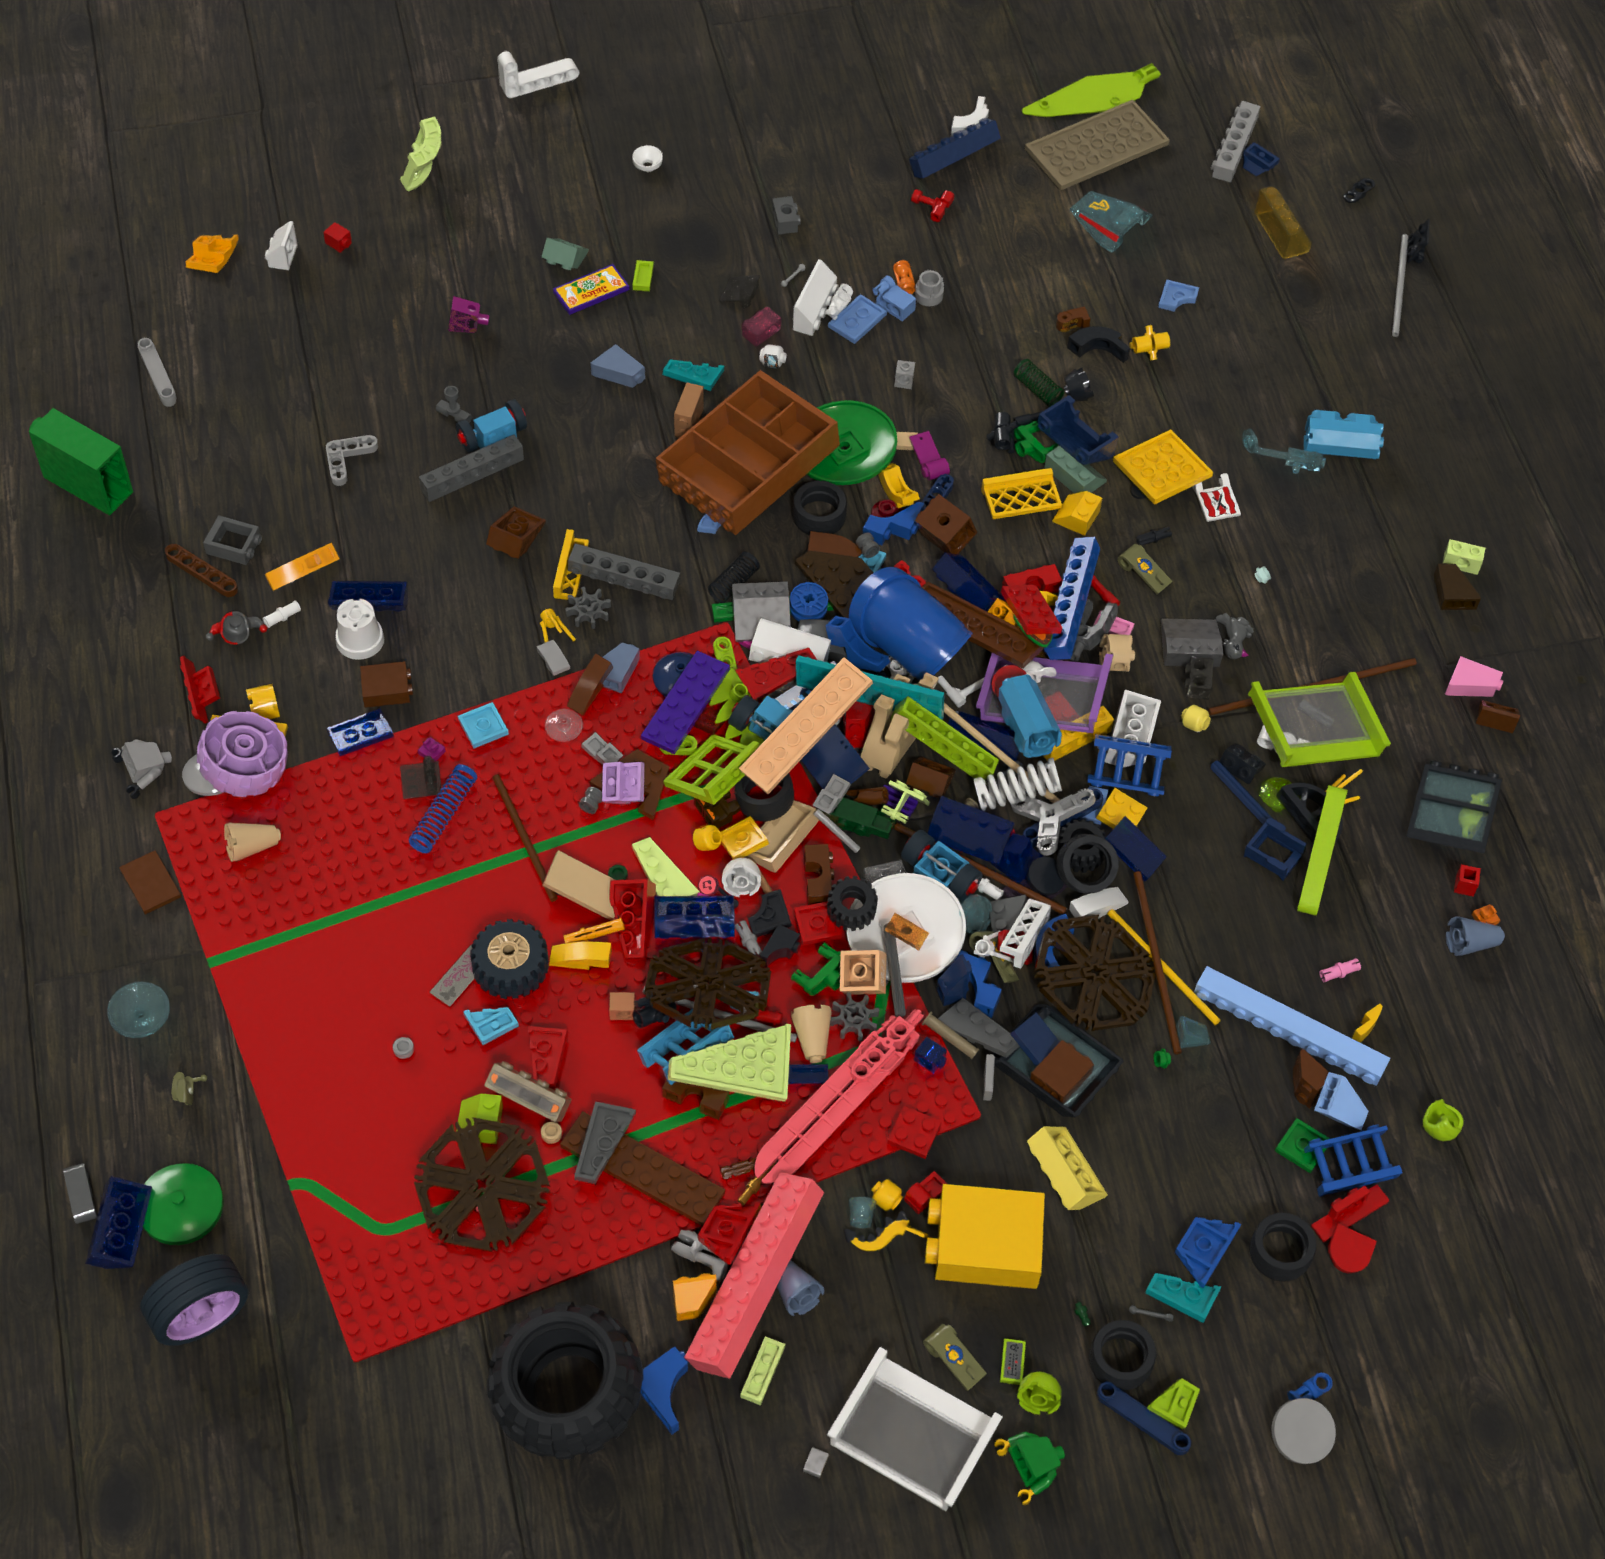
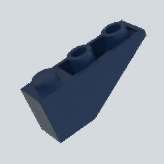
(954, 982)

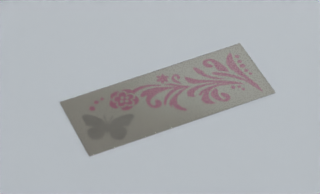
(455, 980)

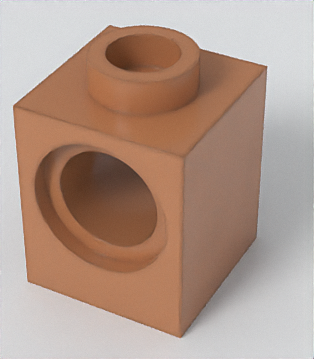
(622, 1006)

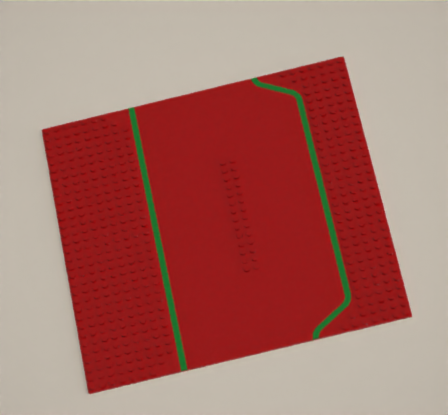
(349, 928)

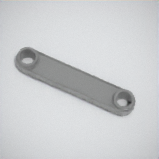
(157, 372)

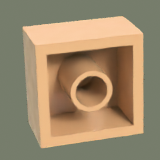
(863, 972)

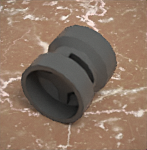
(867, 544)
(590, 801)

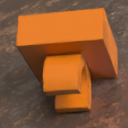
(1487, 915)

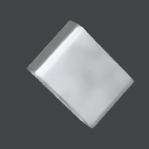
(815, 1462)

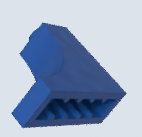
(659, 1382)

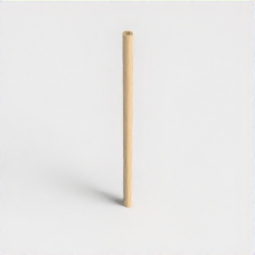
(990, 746)

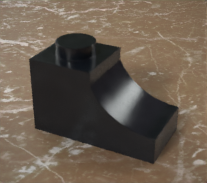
(781, 944)

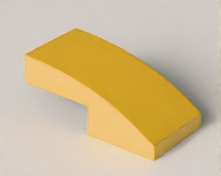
(1368, 1023)

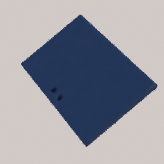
(833, 757)

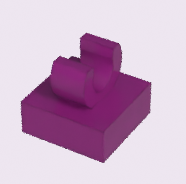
(431, 748)

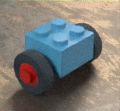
(492, 426)

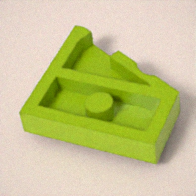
(1176, 1403)

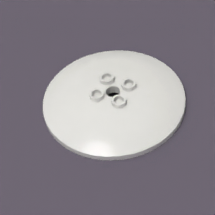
(925, 905)

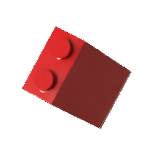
(857, 723)

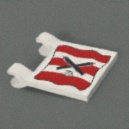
(1218, 501)

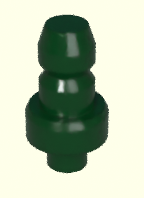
(1082, 1312)

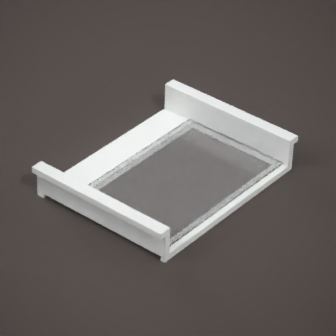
(912, 1431)

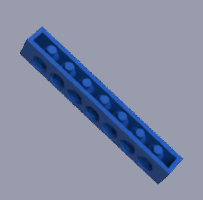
(1073, 596)

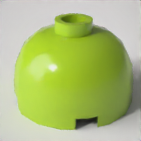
(1039, 1393)

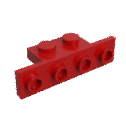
(201, 688)
(1350, 1210)

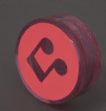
(708, 885)

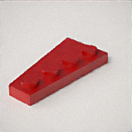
(771, 675)

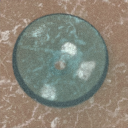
(137, 1000)

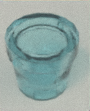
(861, 1211)

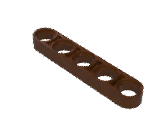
(204, 577)

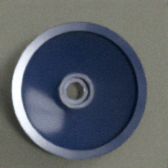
(667, 670)

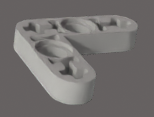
(339, 454)

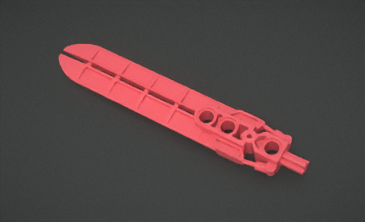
(873, 1047)

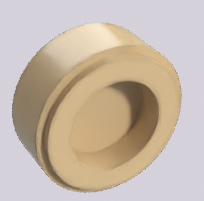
(551, 1132)

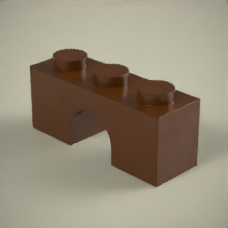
(818, 860)
(712, 1101)

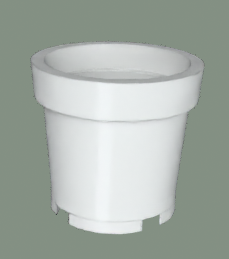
(365, 638)

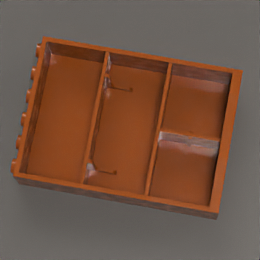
(747, 452)

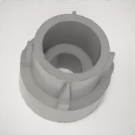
(929, 288)

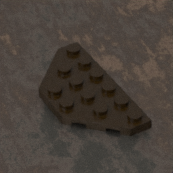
(837, 575)

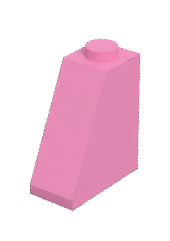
(1474, 679)

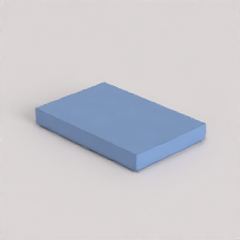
(857, 319)

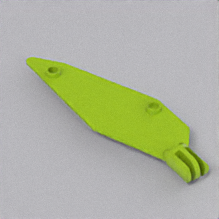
(1094, 93)

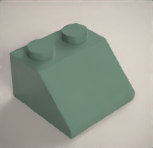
(564, 253)

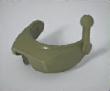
(184, 1087)

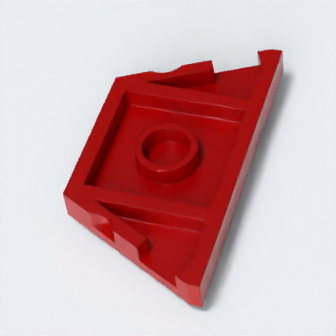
(727, 1229)

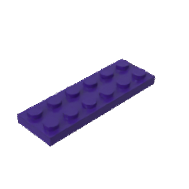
(685, 702)

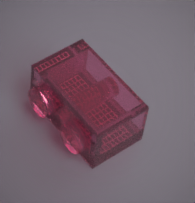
(761, 326)

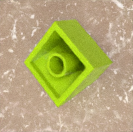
(482, 1107)

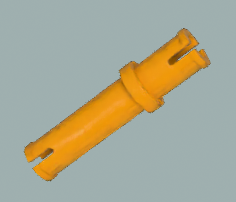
(587, 934)

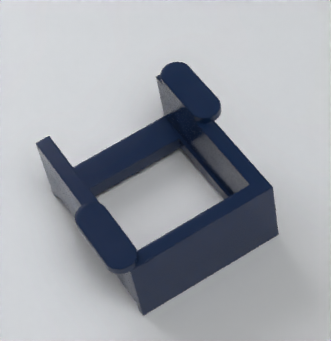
(1277, 833)

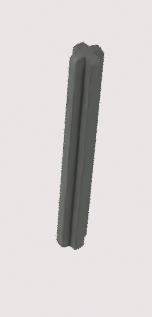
(895, 975)

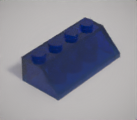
(966, 581)
(380, 594)
(998, 734)
(970, 830)
(694, 916)
(119, 1224)

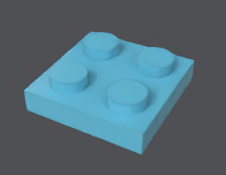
(483, 725)

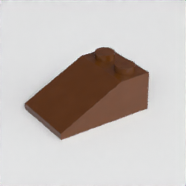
(514, 532)

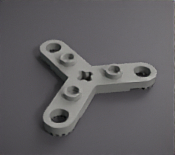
(1050, 826)

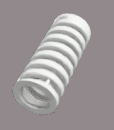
(1051, 780)

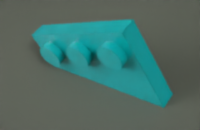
(694, 374)
(1183, 1295)

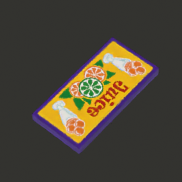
(591, 289)

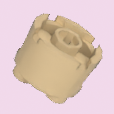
(1121, 649)

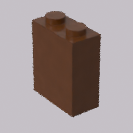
(385, 684)
(1062, 1071)

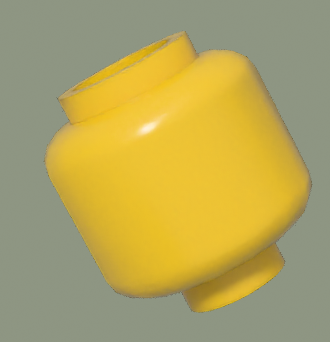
(707, 838)
(887, 1194)

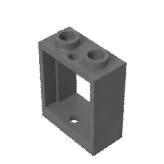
(216, 533)

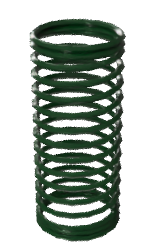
(1022, 375)

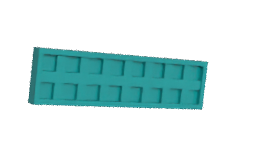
(811, 672)

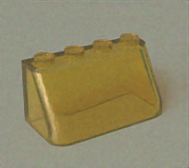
(1281, 224)

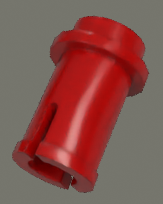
(770, 1017)

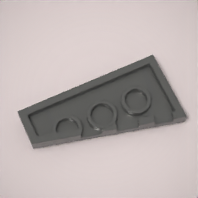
(979, 1028)
(602, 1137)

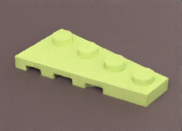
(662, 870)

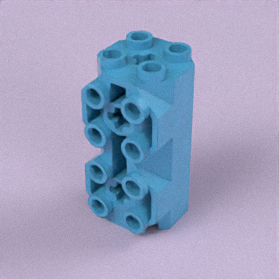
(1354, 436)
(1028, 716)

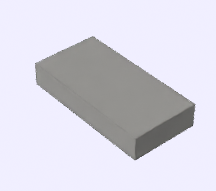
(988, 1077)

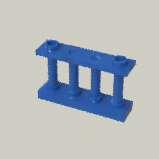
(1141, 749)
(1348, 1179)

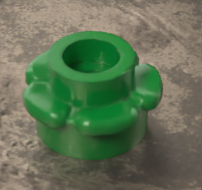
(1162, 1058)

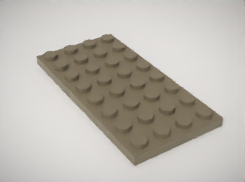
(1096, 144)

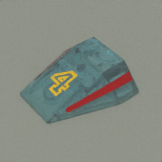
(1108, 218)

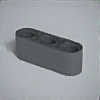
(80, 1193)

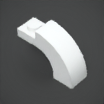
(961, 122)

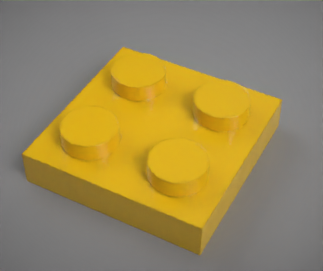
(1119, 806)
(743, 838)

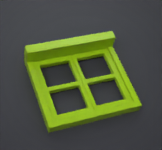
(725, 777)

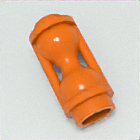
(902, 270)

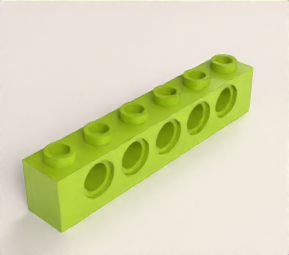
(946, 740)

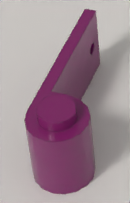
(928, 456)

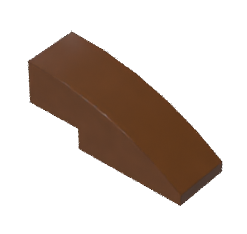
(590, 684)

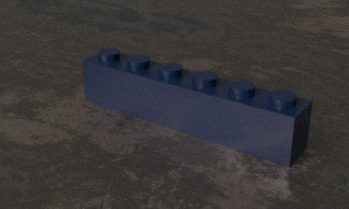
(954, 148)

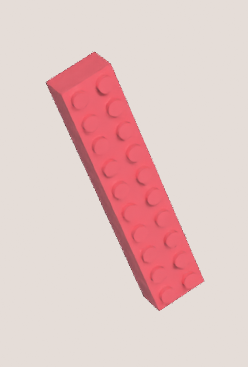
(754, 1275)

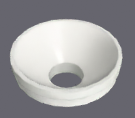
(647, 154)

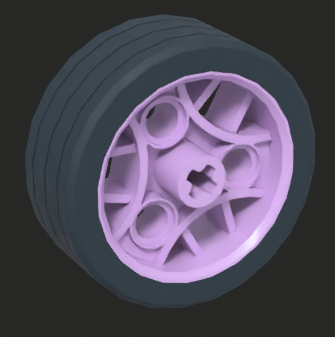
(194, 1299)

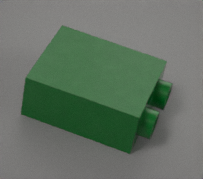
(80, 461)

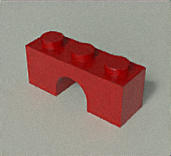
(1045, 578)

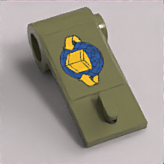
(1145, 567)
(1003, 966)
(953, 1353)

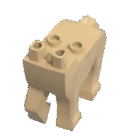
(888, 739)

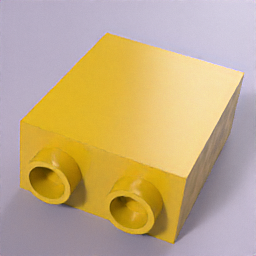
(987, 1236)

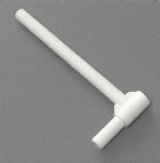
(956, 695)

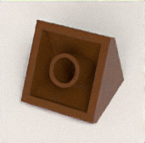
(1497, 716)

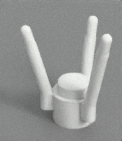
(986, 948)

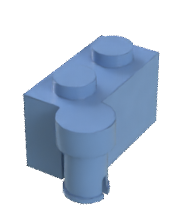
(894, 299)

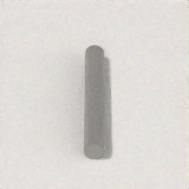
(836, 830)

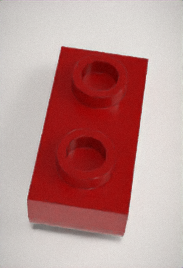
(919, 1194)

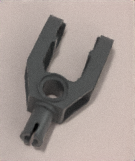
(1088, 636)

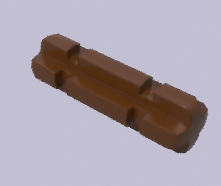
(738, 1168)

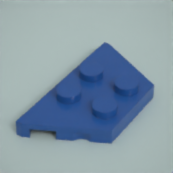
(1205, 1246)

